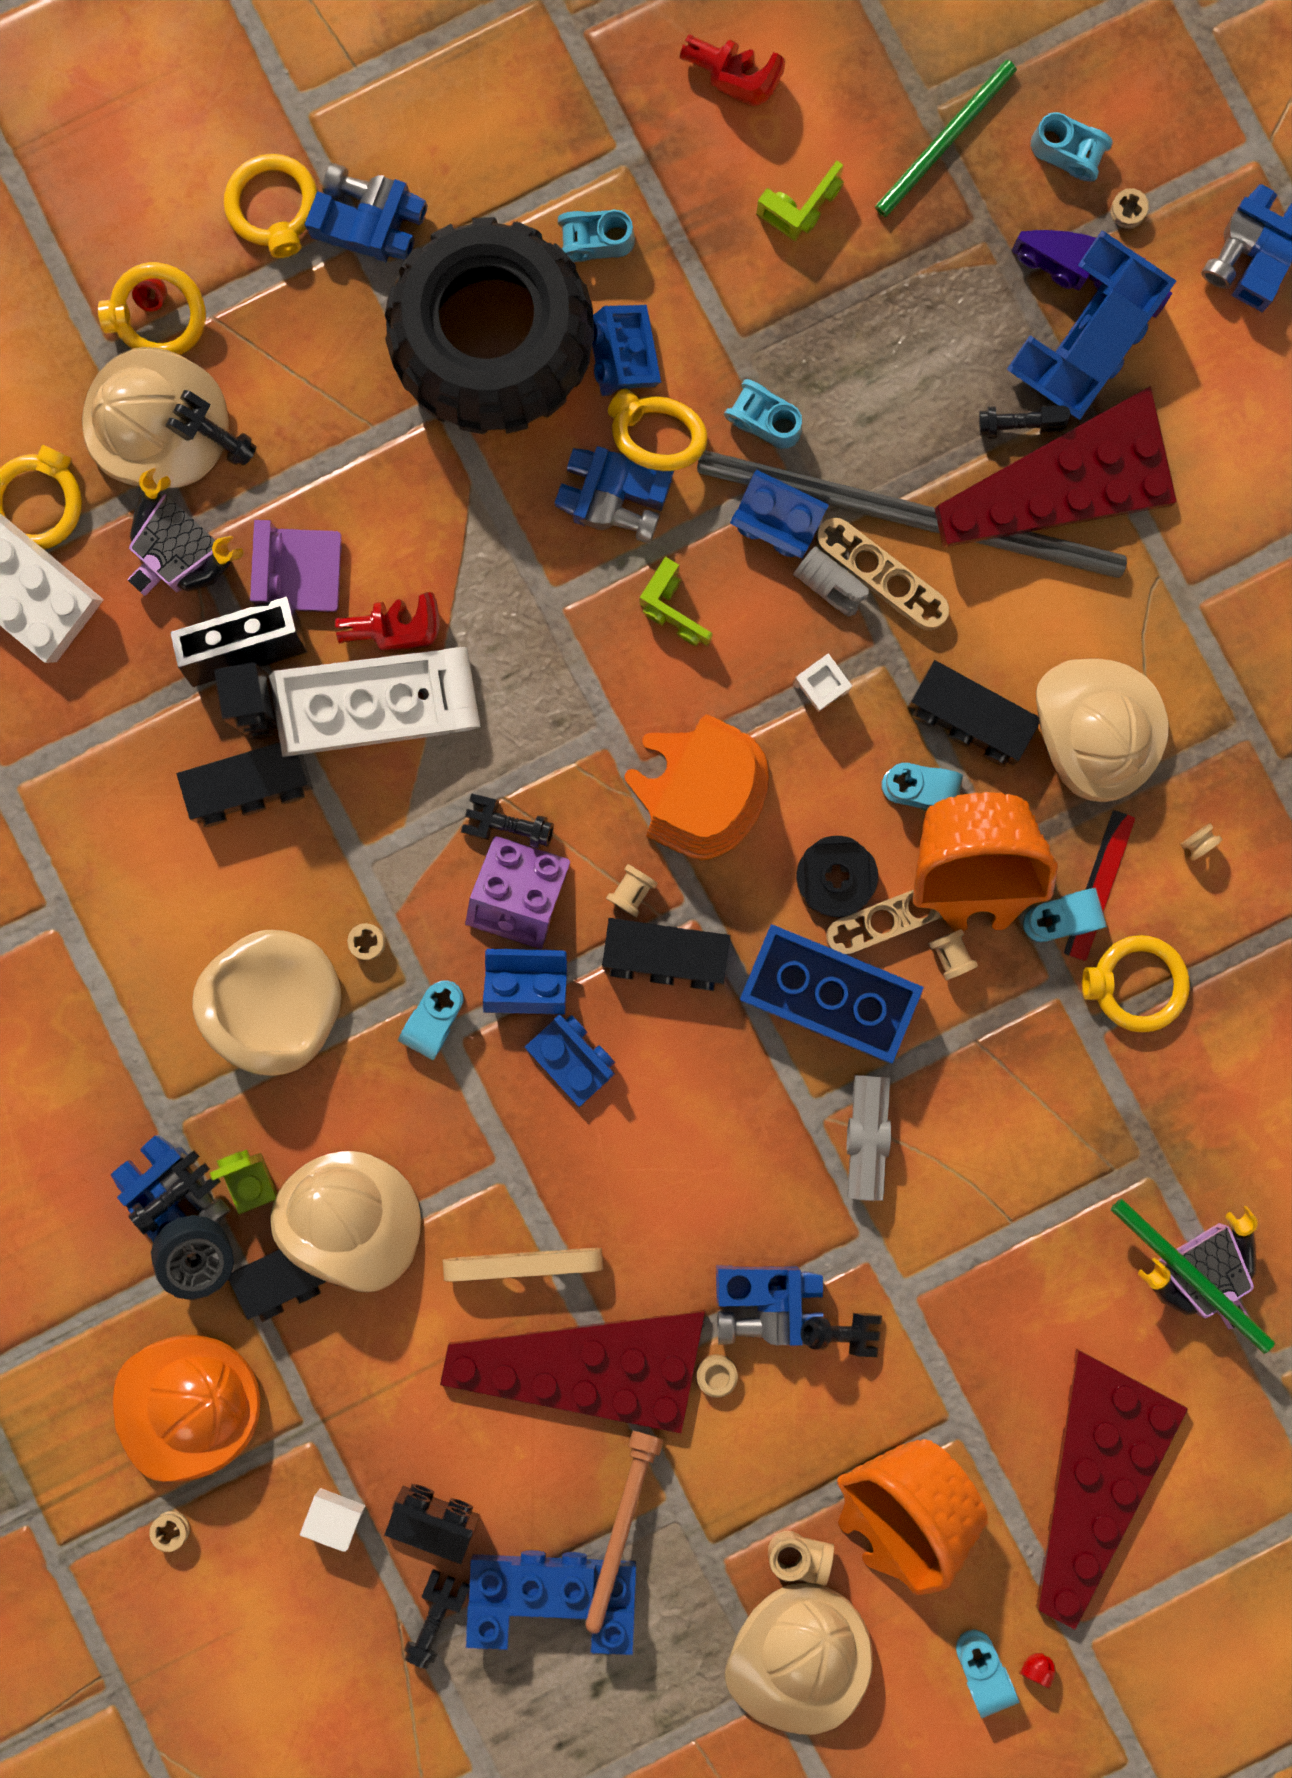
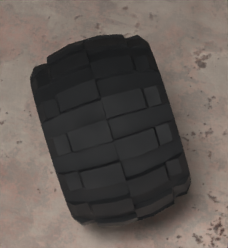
(504, 389)

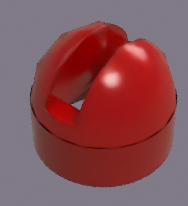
(142, 292)
(1039, 1669)

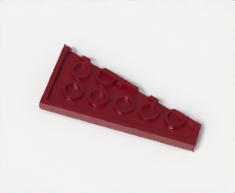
(1088, 474)
(604, 1370)
(1105, 1465)

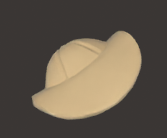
(129, 414)
(1101, 726)
(268, 1002)
(348, 1220)
(801, 1660)

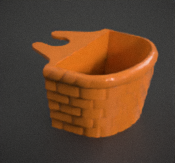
(708, 791)
(982, 857)
(915, 1514)

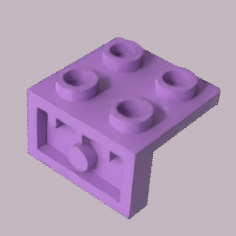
(296, 566)
(516, 892)

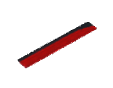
(1103, 875)

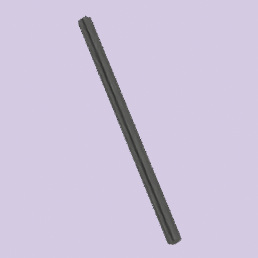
(913, 514)

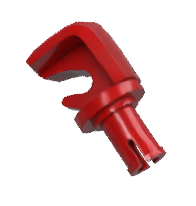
(728, 70)
(389, 630)

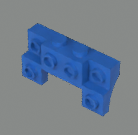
(1102, 333)
(546, 1588)

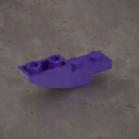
(1059, 255)

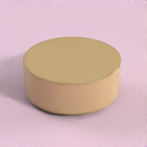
(717, 1375)

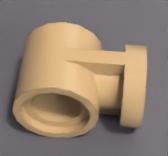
(813, 1563)

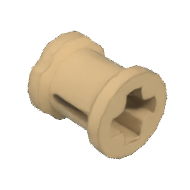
(631, 890)
(953, 954)

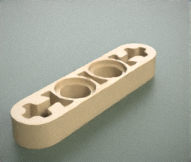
(887, 568)
(902, 923)
(523, 1264)

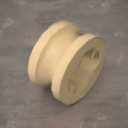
(1141, 207)
(1201, 842)
(358, 932)
(178, 1540)

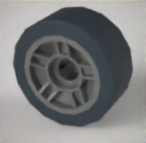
(197, 1277)

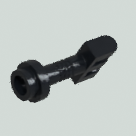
(1047, 420)
(240, 448)
(539, 832)
(145, 1217)
(818, 1334)
(420, 1652)

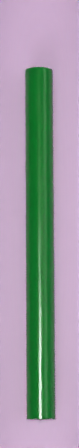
(945, 138)
(1193, 1276)

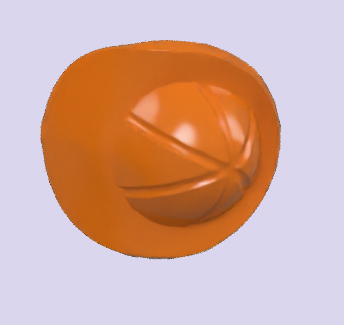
(185, 1407)

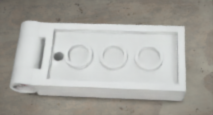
(39, 596)
(374, 701)

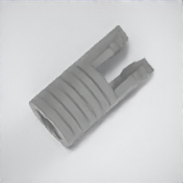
(831, 582)

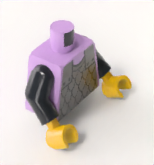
(173, 543)
(1221, 1256)

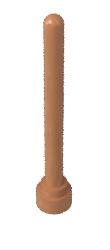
(643, 1451)

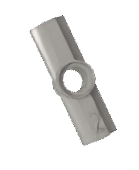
(868, 1137)

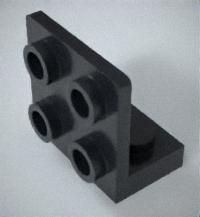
(432, 1523)

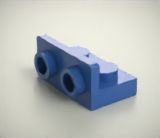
(624, 349)
(779, 515)
(525, 981)
(571, 1059)

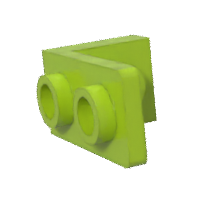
(782, 212)
(664, 584)
(246, 1180)

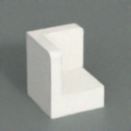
(823, 682)
(332, 1520)

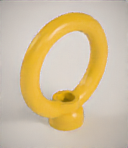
(282, 236)
(115, 313)
(629, 409)
(55, 465)
(1099, 983)

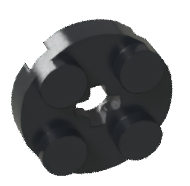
(852, 859)

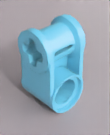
(1074, 145)
(592, 232)
(758, 411)
(926, 787)
(1070, 915)
(428, 1024)
(986, 1676)

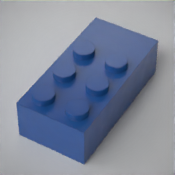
(831, 994)

